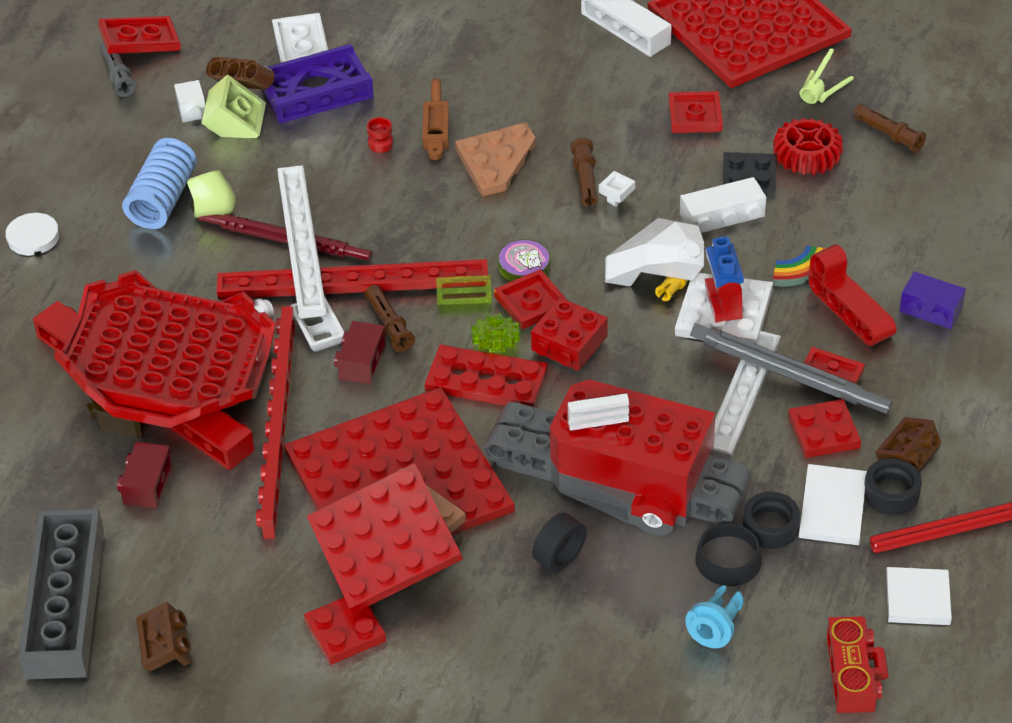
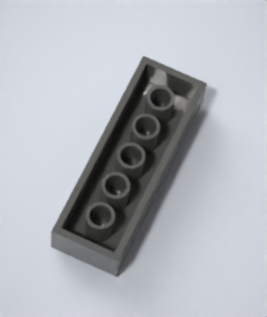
(61, 594)

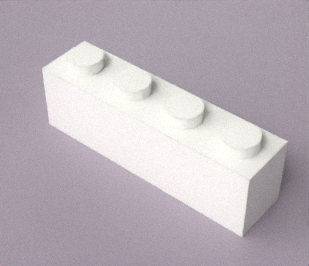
(630, 23)

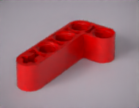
(847, 298)

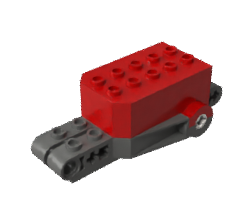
(638, 470)

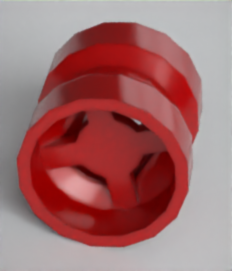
(380, 135)

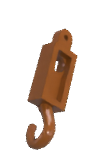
(435, 118)

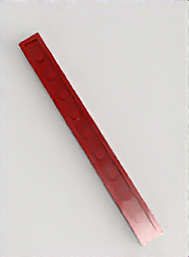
(352, 278)
(275, 429)

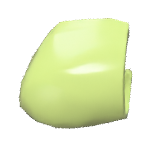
(211, 194)

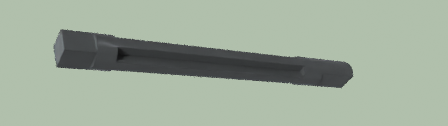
(790, 368)

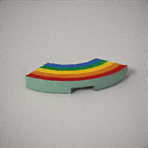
(795, 270)

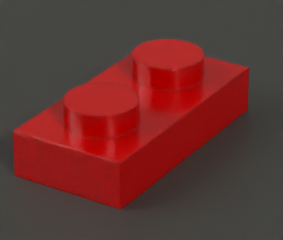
(835, 364)

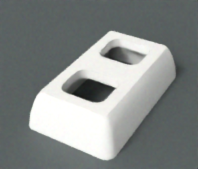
(329, 325)

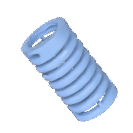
(159, 183)

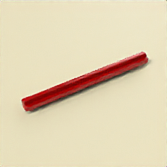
(941, 528)

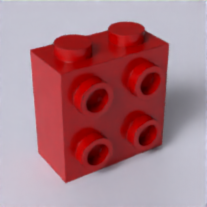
(569, 334)

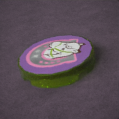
(523, 258)

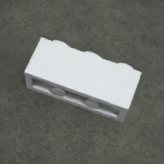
(723, 205)

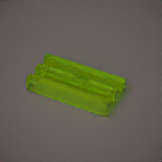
(441, 302)

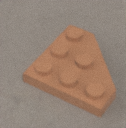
(496, 156)

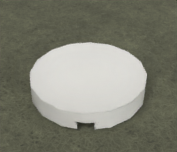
(32, 233)

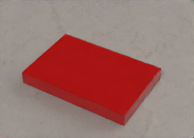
(139, 34)

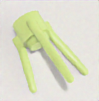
(814, 87)

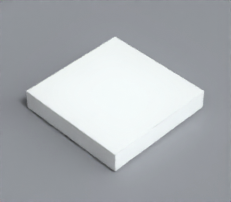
(918, 596)

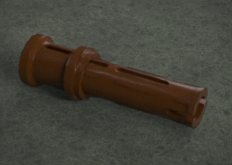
(898, 131)
(584, 164)
(378, 300)

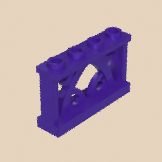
(337, 91)

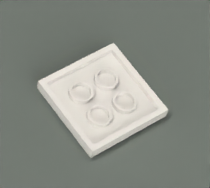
(697, 309)

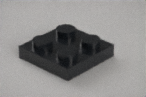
(747, 165)

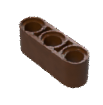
(245, 71)

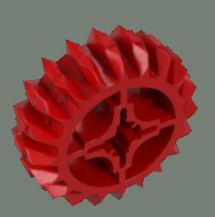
(808, 146)

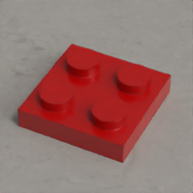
(695, 112)
(528, 298)
(824, 428)
(341, 632)

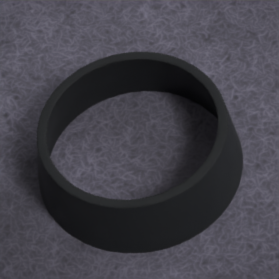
(728, 576)

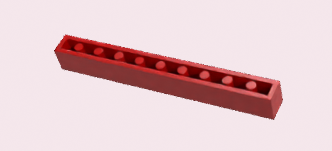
(212, 434)

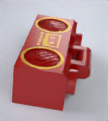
(849, 652)

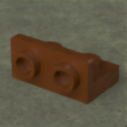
(911, 441)
(163, 637)

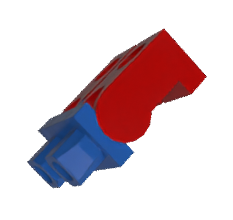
(725, 285)

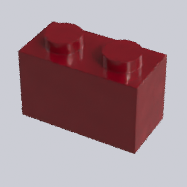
(360, 352)
(145, 475)

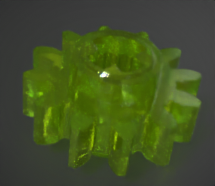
(495, 333)

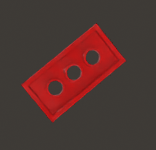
(476, 364)

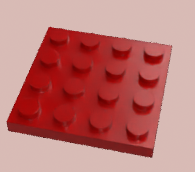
(384, 538)

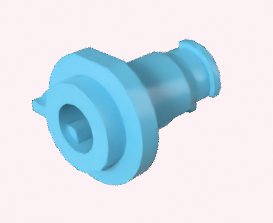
(710, 622)

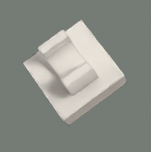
(616, 188)

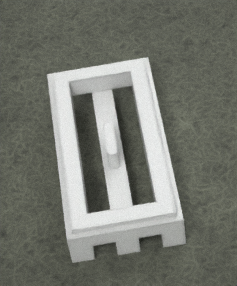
(598, 411)

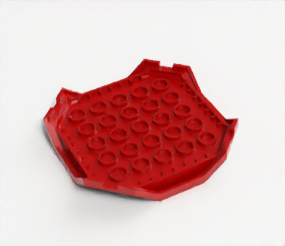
(165, 352)

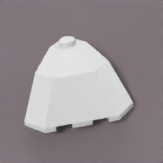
(659, 249)

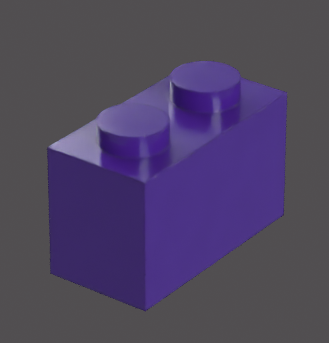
(932, 300)

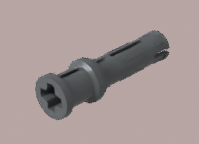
(114, 73)

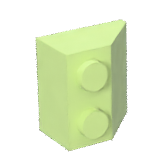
(233, 110)

